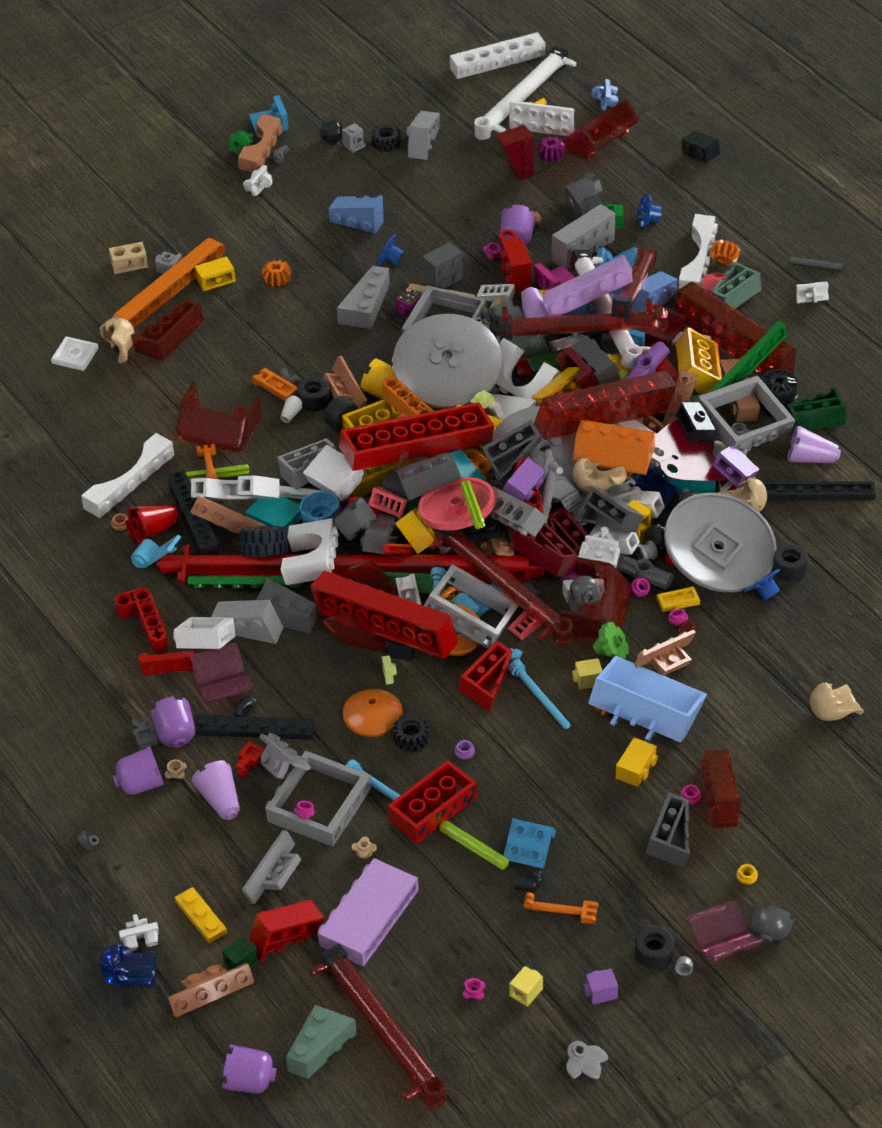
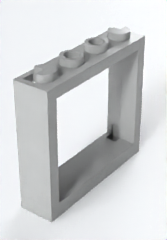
(445, 298)
(738, 391)
(462, 620)
(309, 828)

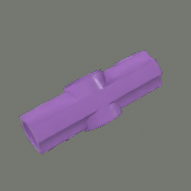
(648, 362)

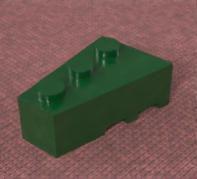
(819, 412)

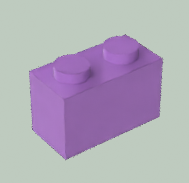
(735, 466)
(525, 480)

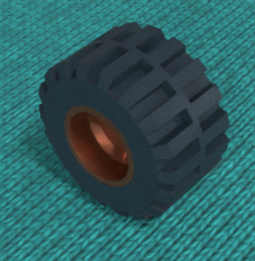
(263, 541)

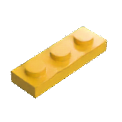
(201, 915)

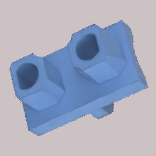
(606, 95)

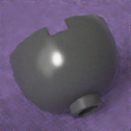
(771, 923)

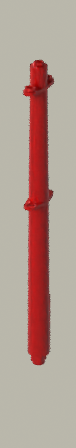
(185, 564)

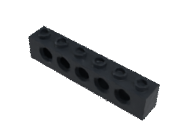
(197, 527)

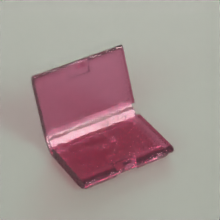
(220, 673)
(722, 931)

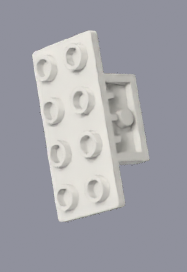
(541, 118)
(507, 405)

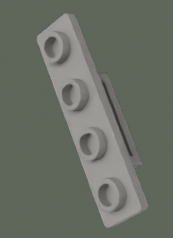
(278, 756)
(273, 869)

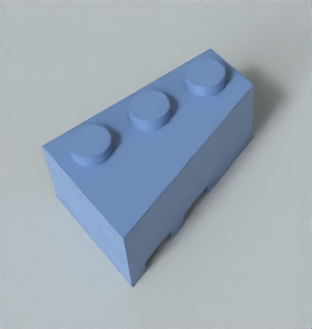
(358, 213)
(657, 287)

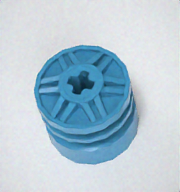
(319, 507)

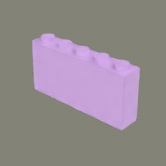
(588, 286)
(368, 911)

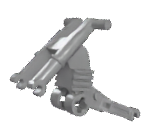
(564, 490)

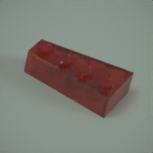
(169, 330)
(721, 788)

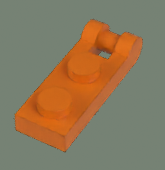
(274, 384)

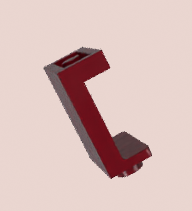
(676, 324)
(570, 358)

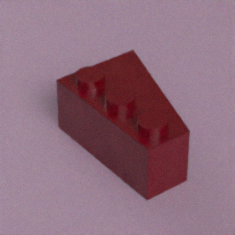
(546, 550)

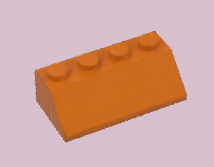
(614, 446)

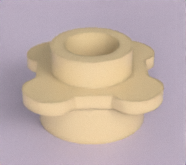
(175, 769)
(364, 848)

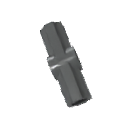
(644, 569)

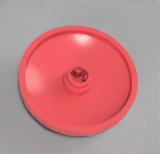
(447, 508)

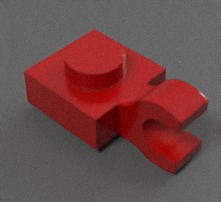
(248, 756)

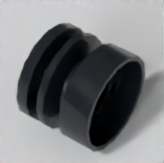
(782, 385)

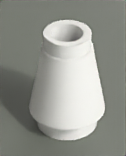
(291, 408)

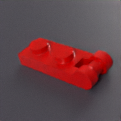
(165, 662)

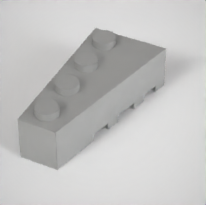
(365, 299)

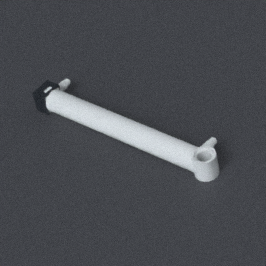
(557, 59)
(582, 262)

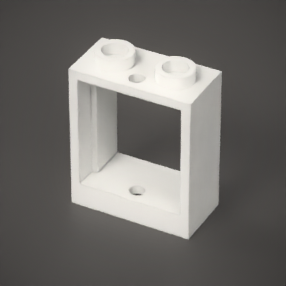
(204, 632)

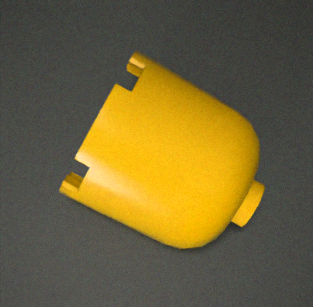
(373, 381)

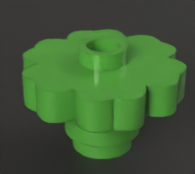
(611, 642)

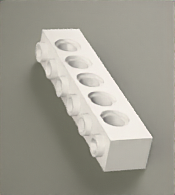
(497, 55)

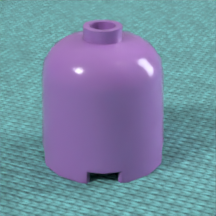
(518, 220)
(173, 722)
(138, 772)
(248, 1070)

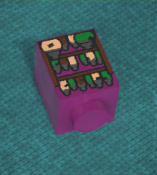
(406, 301)

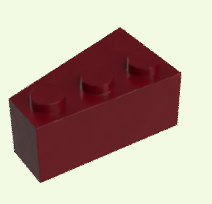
(518, 150)
(568, 529)

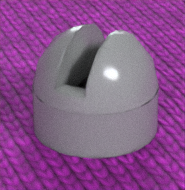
(684, 966)

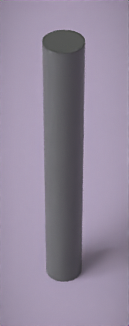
(816, 263)

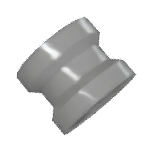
(646, 551)

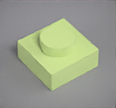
(484, 398)
(389, 669)

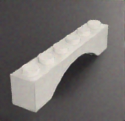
(703, 234)
(104, 496)

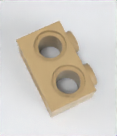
(128, 257)

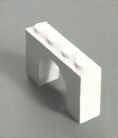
(510, 356)
(244, 488)
(305, 536)
(628, 540)

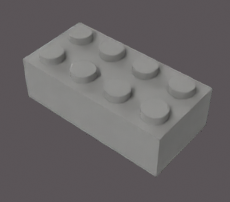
(587, 232)

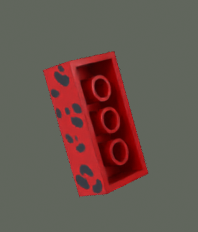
(432, 801)

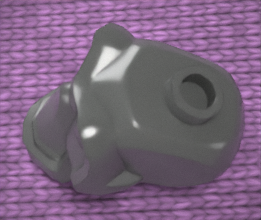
(584, 592)

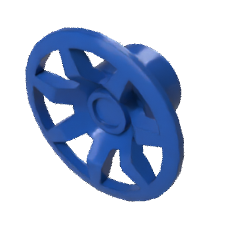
(649, 212)
(392, 254)
(766, 586)

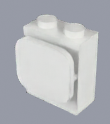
(333, 473)

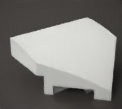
(601, 547)

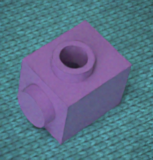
(601, 986)

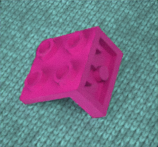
(550, 279)

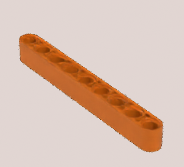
(169, 283)
(406, 401)

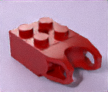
(515, 261)

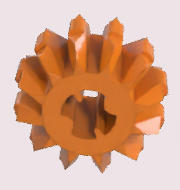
(724, 252)
(276, 273)

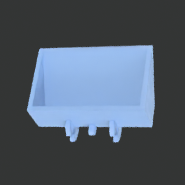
(646, 699)

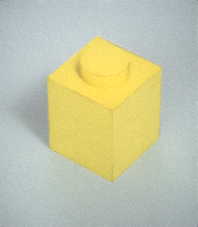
(586, 673)
(526, 986)

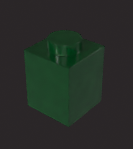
(239, 953)

